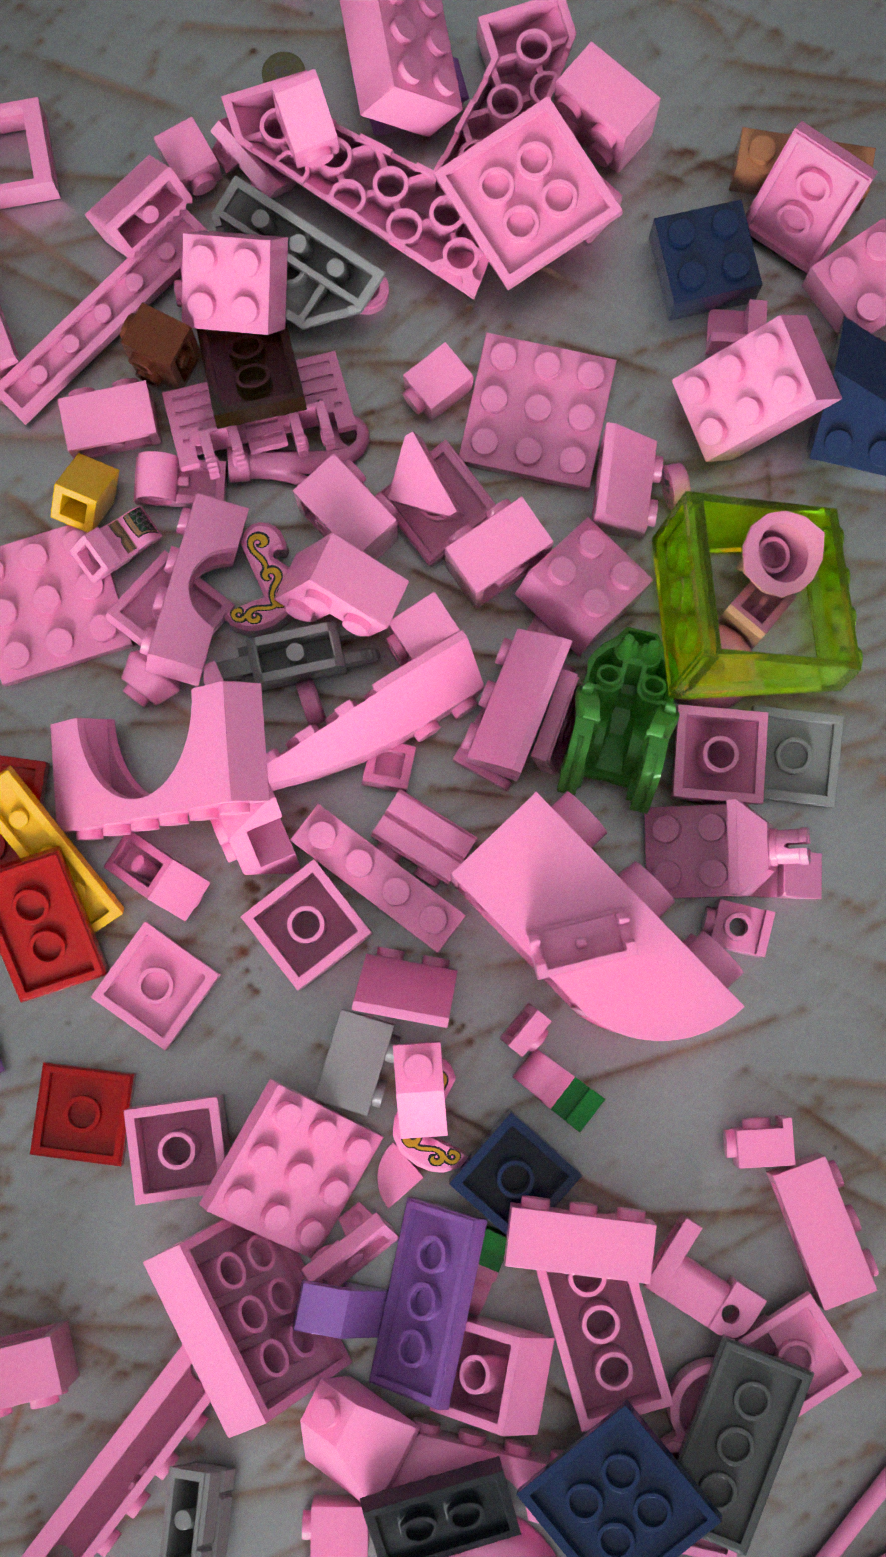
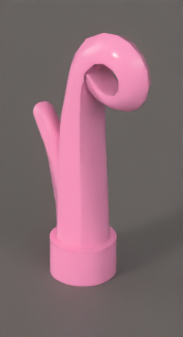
(286, 464)

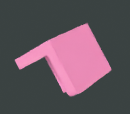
(729, 326)

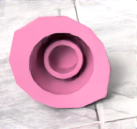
(782, 553)

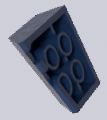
(855, 427)

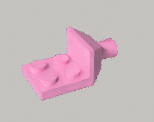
(717, 849)

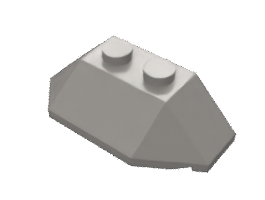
(322, 274)

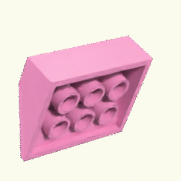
(235, 1316)

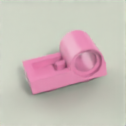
(164, 484)

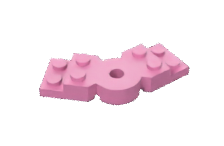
(792, 1333)

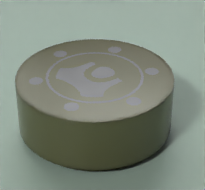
(281, 65)

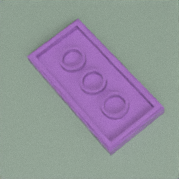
(428, 1302)

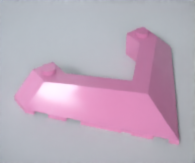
(402, 200)

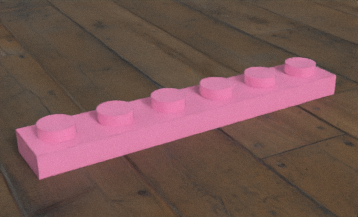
(96, 321)

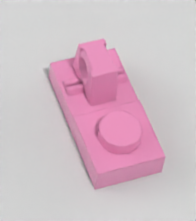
(260, 173)
(365, 1239)

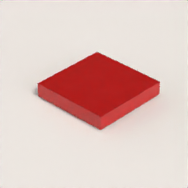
(82, 1113)

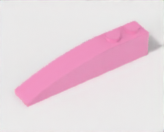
(394, 711)

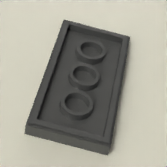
(742, 1435)

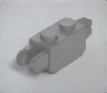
(295, 656)

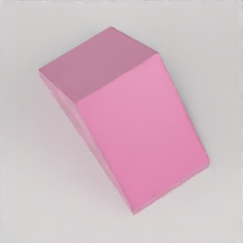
(420, 482)
(754, 613)

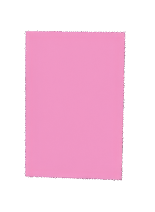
(808, 197)

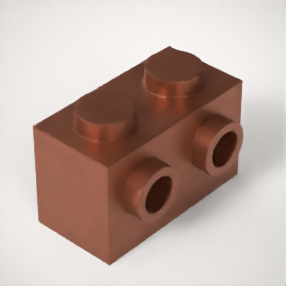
(159, 347)

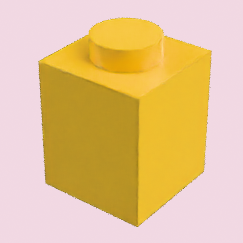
(84, 493)

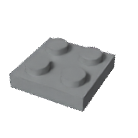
(802, 756)

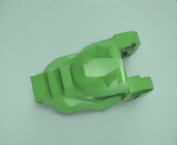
(622, 719)

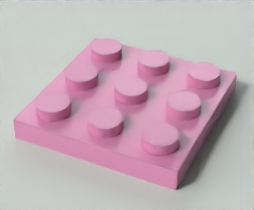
(528, 193)
(537, 412)
(51, 608)
(291, 1169)

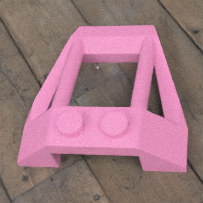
(255, 837)

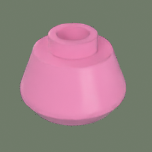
(144, 685)

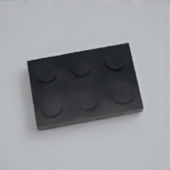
(442, 1513)

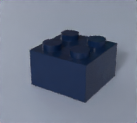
(705, 259)
(511, 1165)

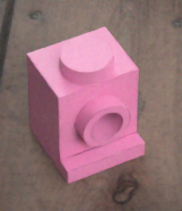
(757, 927)
(760, 1144)

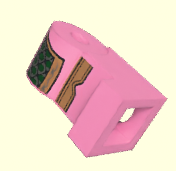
(115, 543)

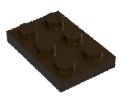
(250, 375)

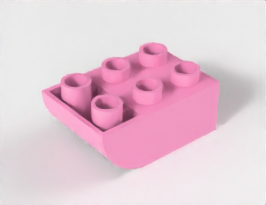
(545, 873)

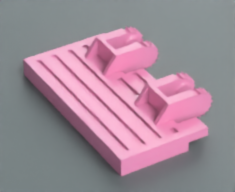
(196, 431)

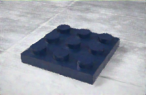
(619, 1494)

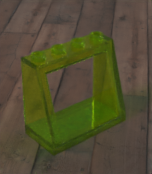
(689, 615)

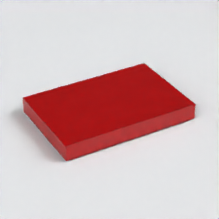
(45, 927)

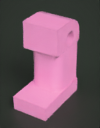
(699, 1290)

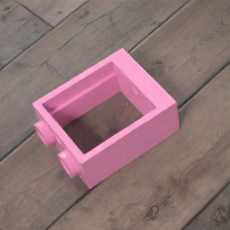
(30, 116)

